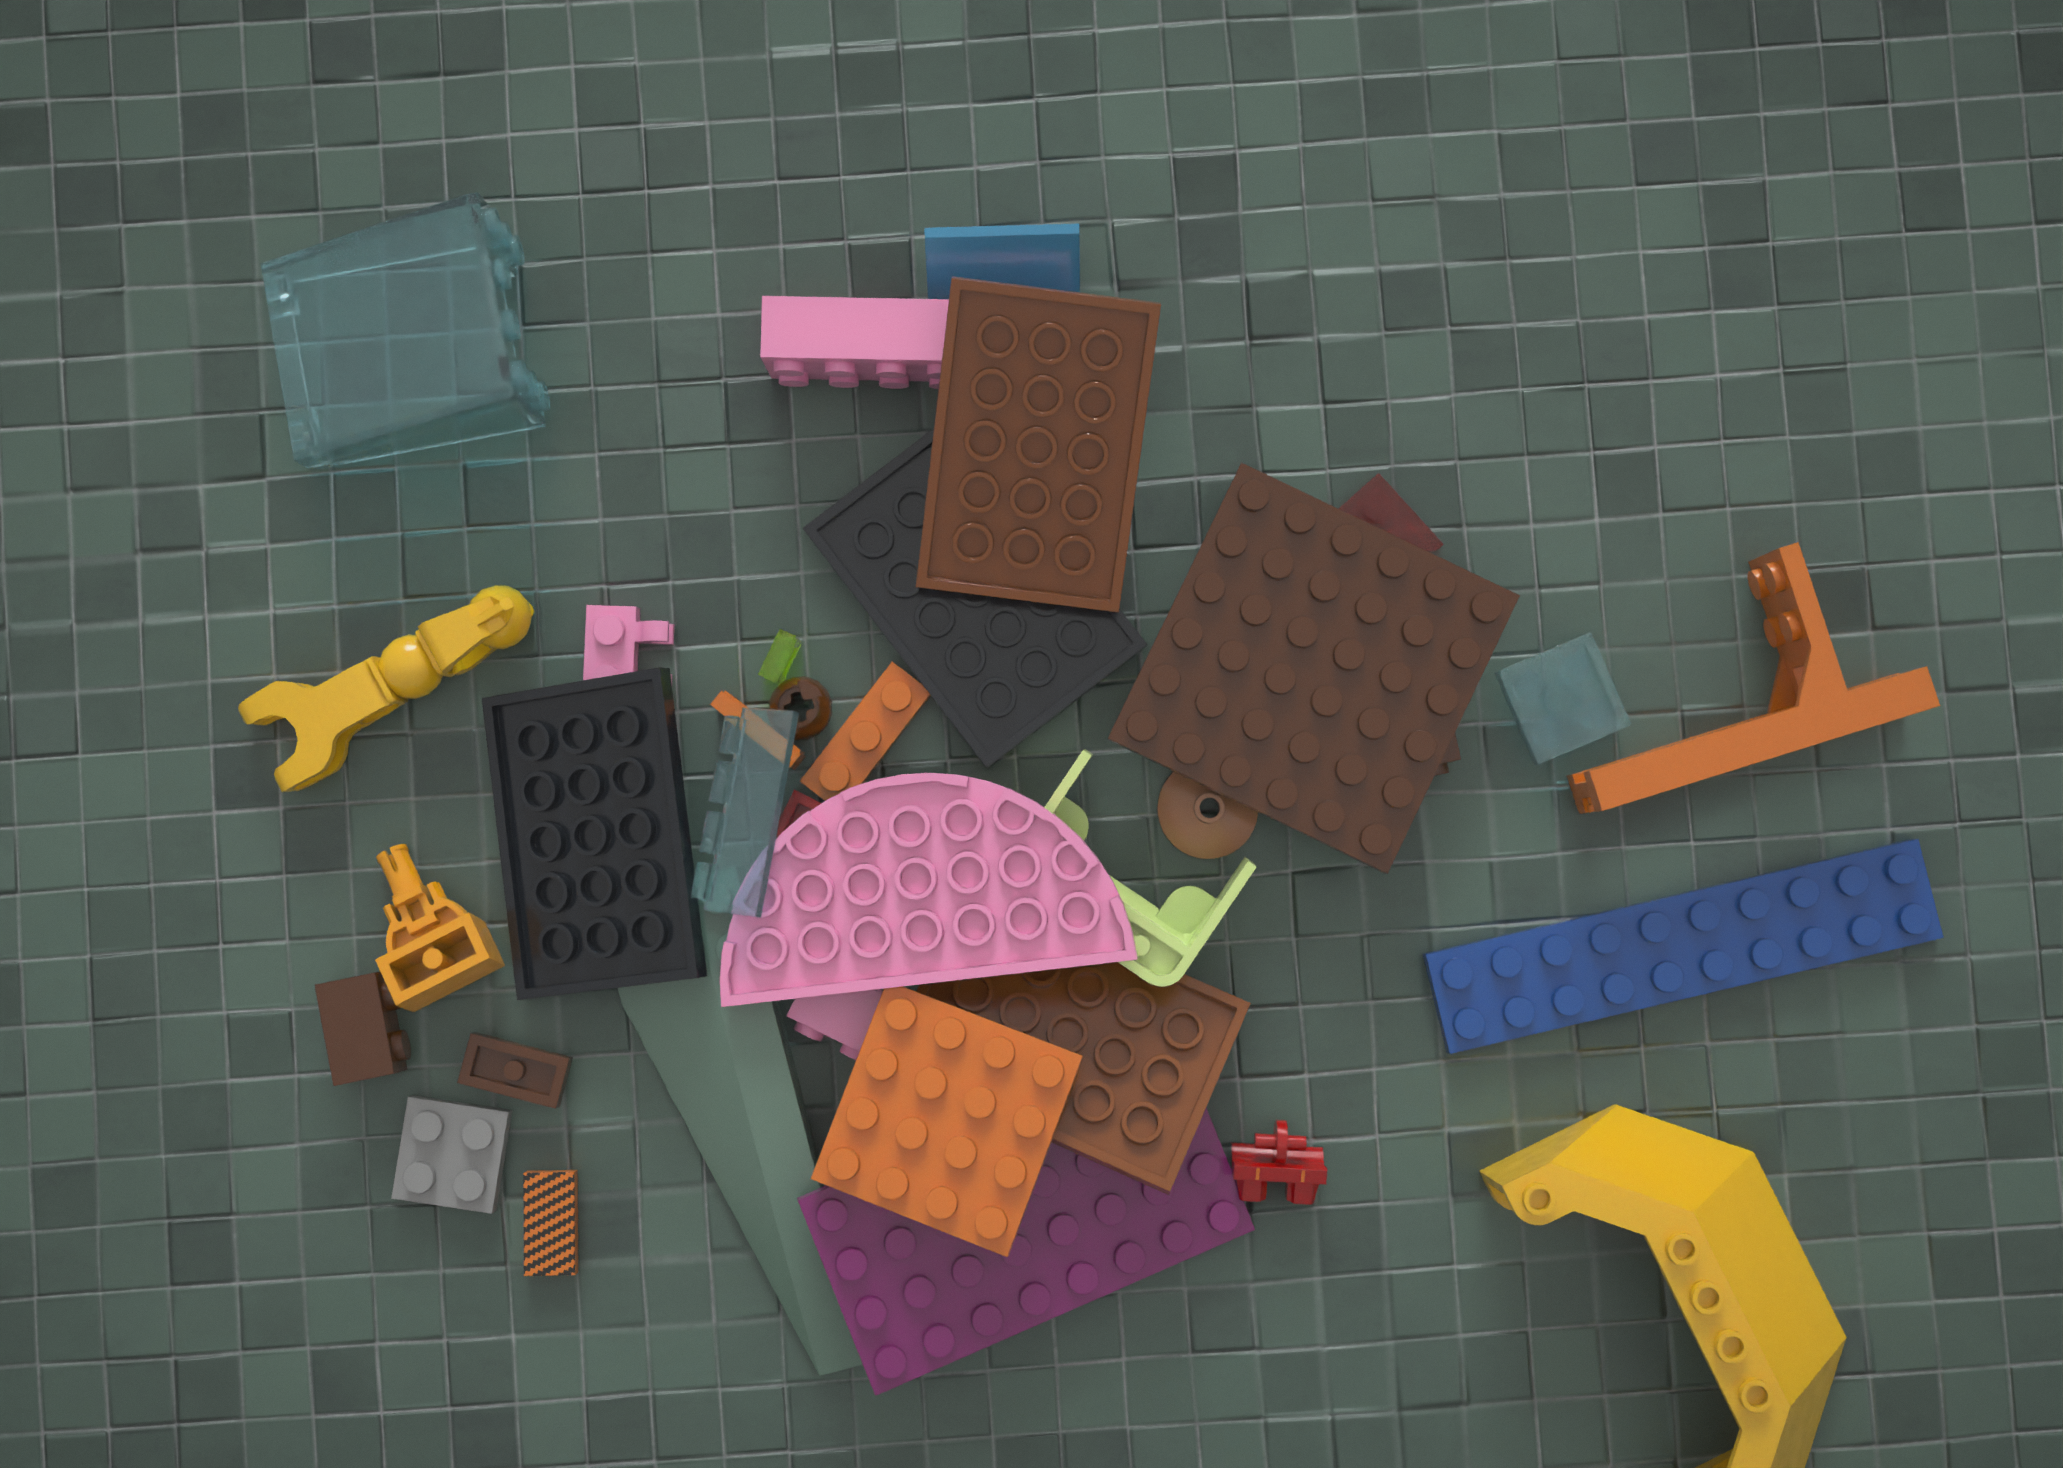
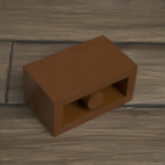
(361, 1029)

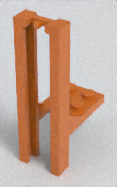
(1804, 708)

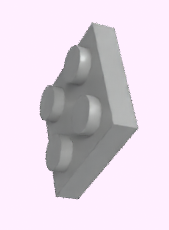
(451, 1154)

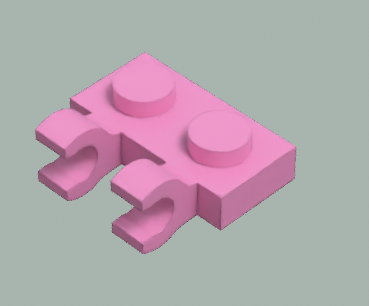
(615, 637)

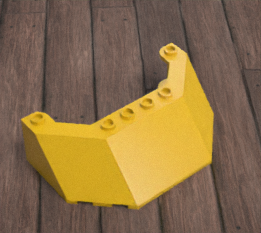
(1720, 1252)

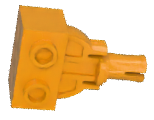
(429, 942)

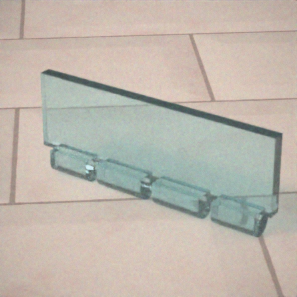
(752, 799)

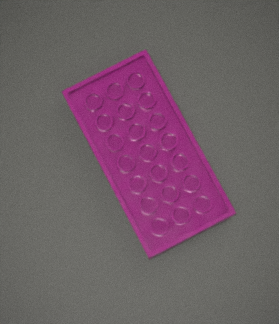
(1087, 1231)

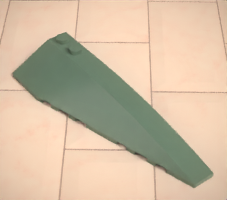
(749, 1119)

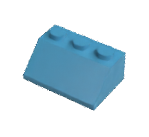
(1006, 254)

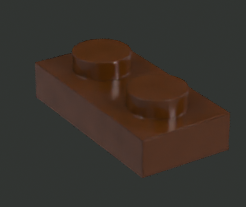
(515, 1070)

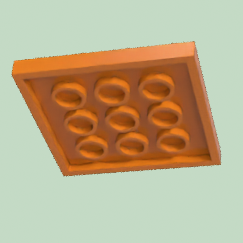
(947, 1118)

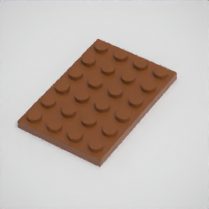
(1037, 443)
(1144, 1048)

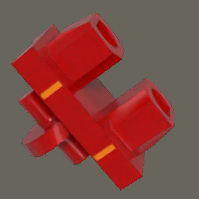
(1278, 1159)

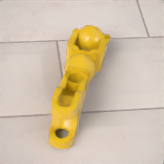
(408, 668)

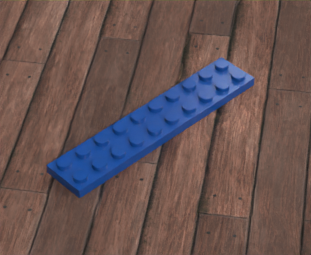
(1682, 946)

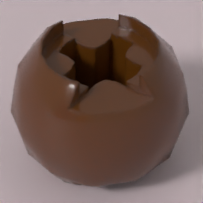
(810, 691)

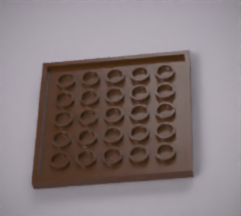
(1313, 668)

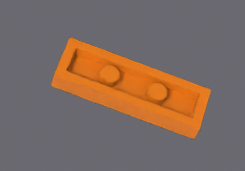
(867, 733)

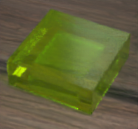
(780, 657)

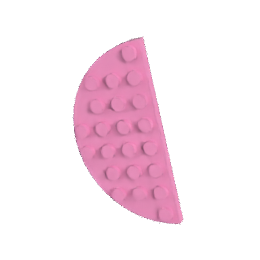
(922, 888)

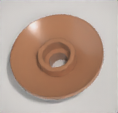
(1194, 833)

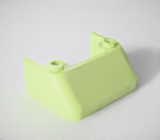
(1166, 936)

